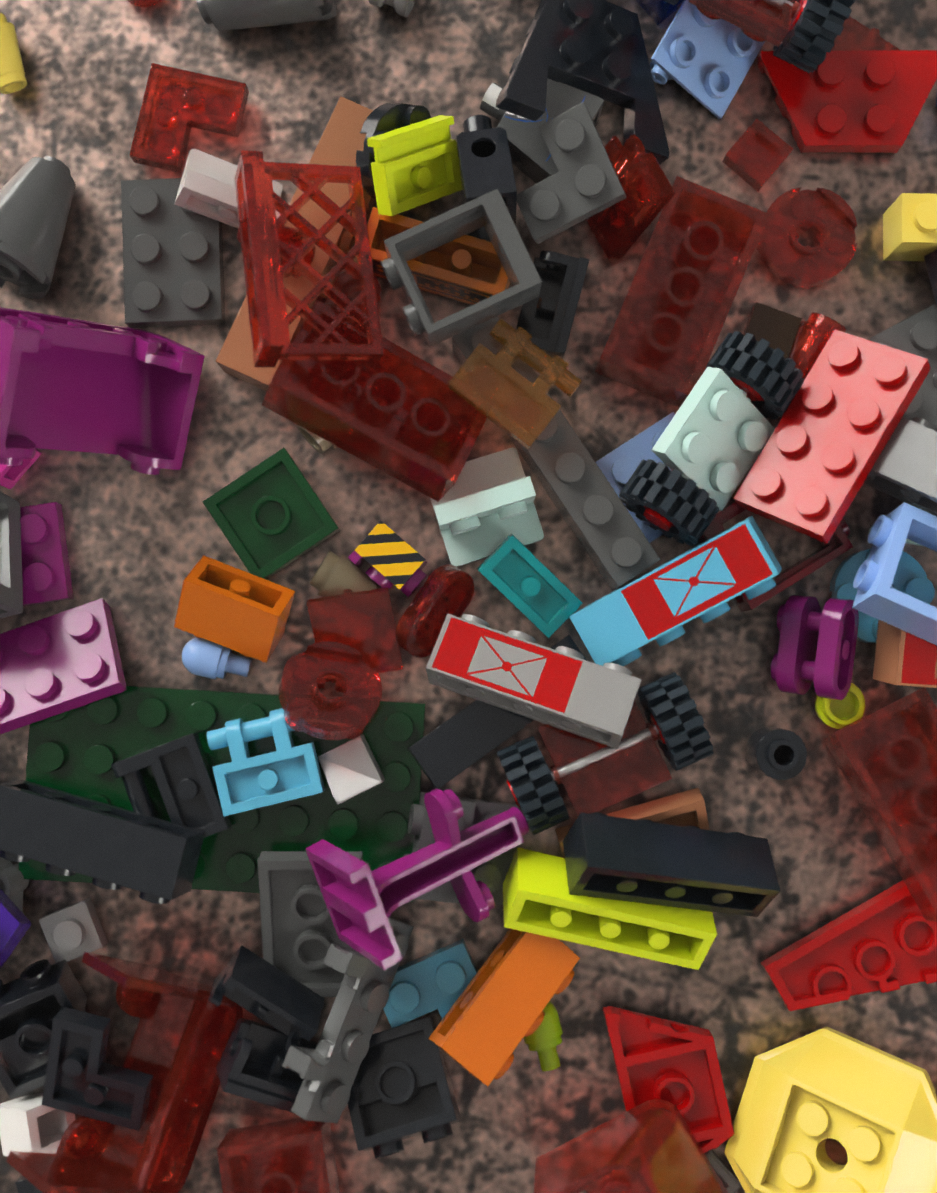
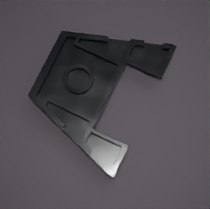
(593, 50)

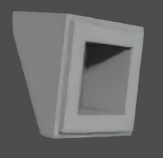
(350, 769)

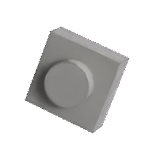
(73, 931)

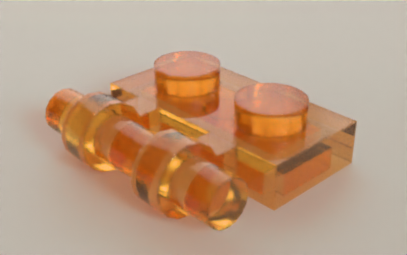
(506, 395)

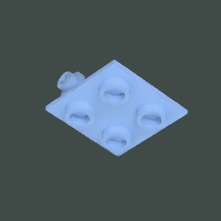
(704, 57)

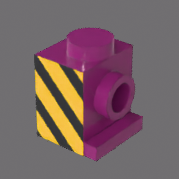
(390, 560)

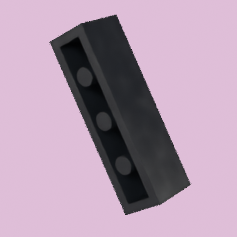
(97, 841)
(669, 865)

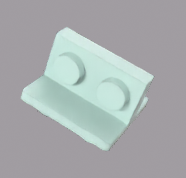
(486, 507)

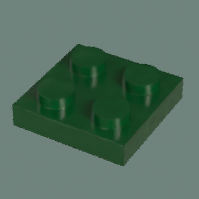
(271, 515)

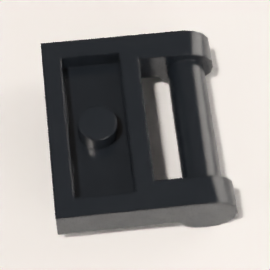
(183, 782)

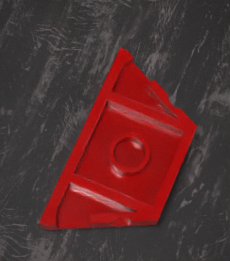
(853, 98)
(671, 1064)

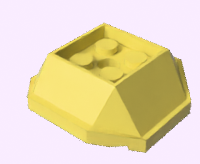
(841, 1092)

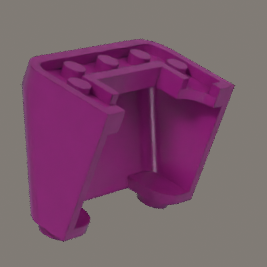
(94, 390)

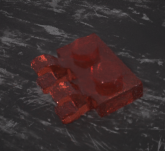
(646, 195)

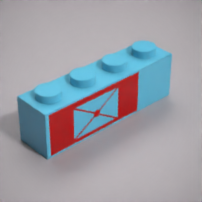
(678, 592)

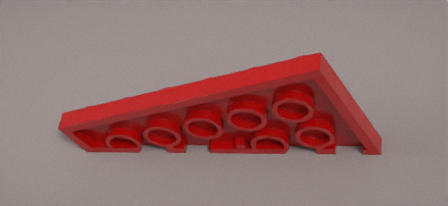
(860, 952)

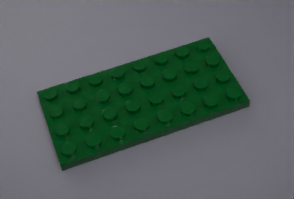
(79, 746)

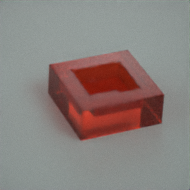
(757, 155)

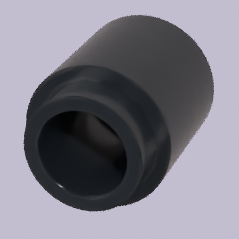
(761, 751)

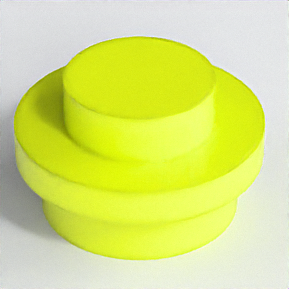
(842, 712)

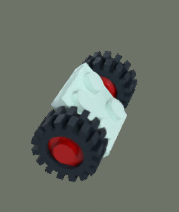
(713, 438)

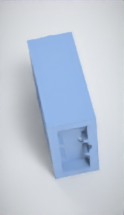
(877, 573)

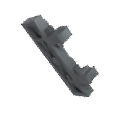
(347, 1032)

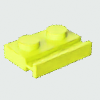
(415, 165)

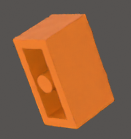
(233, 608)

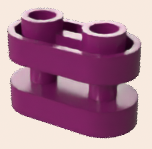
(816, 646)

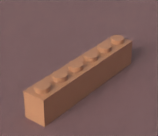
(338, 148)

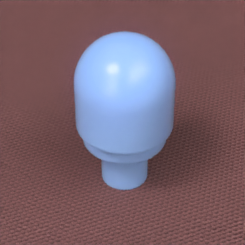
(213, 660)

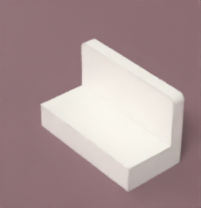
(210, 188)

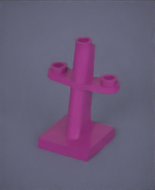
(365, 898)

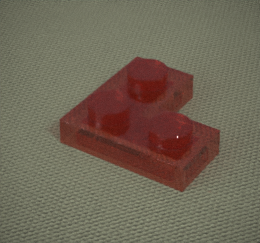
(174, 105)

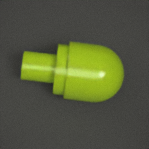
(546, 1039)

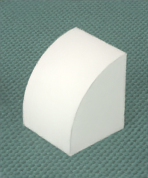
(32, 1126)

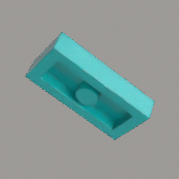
(529, 585)

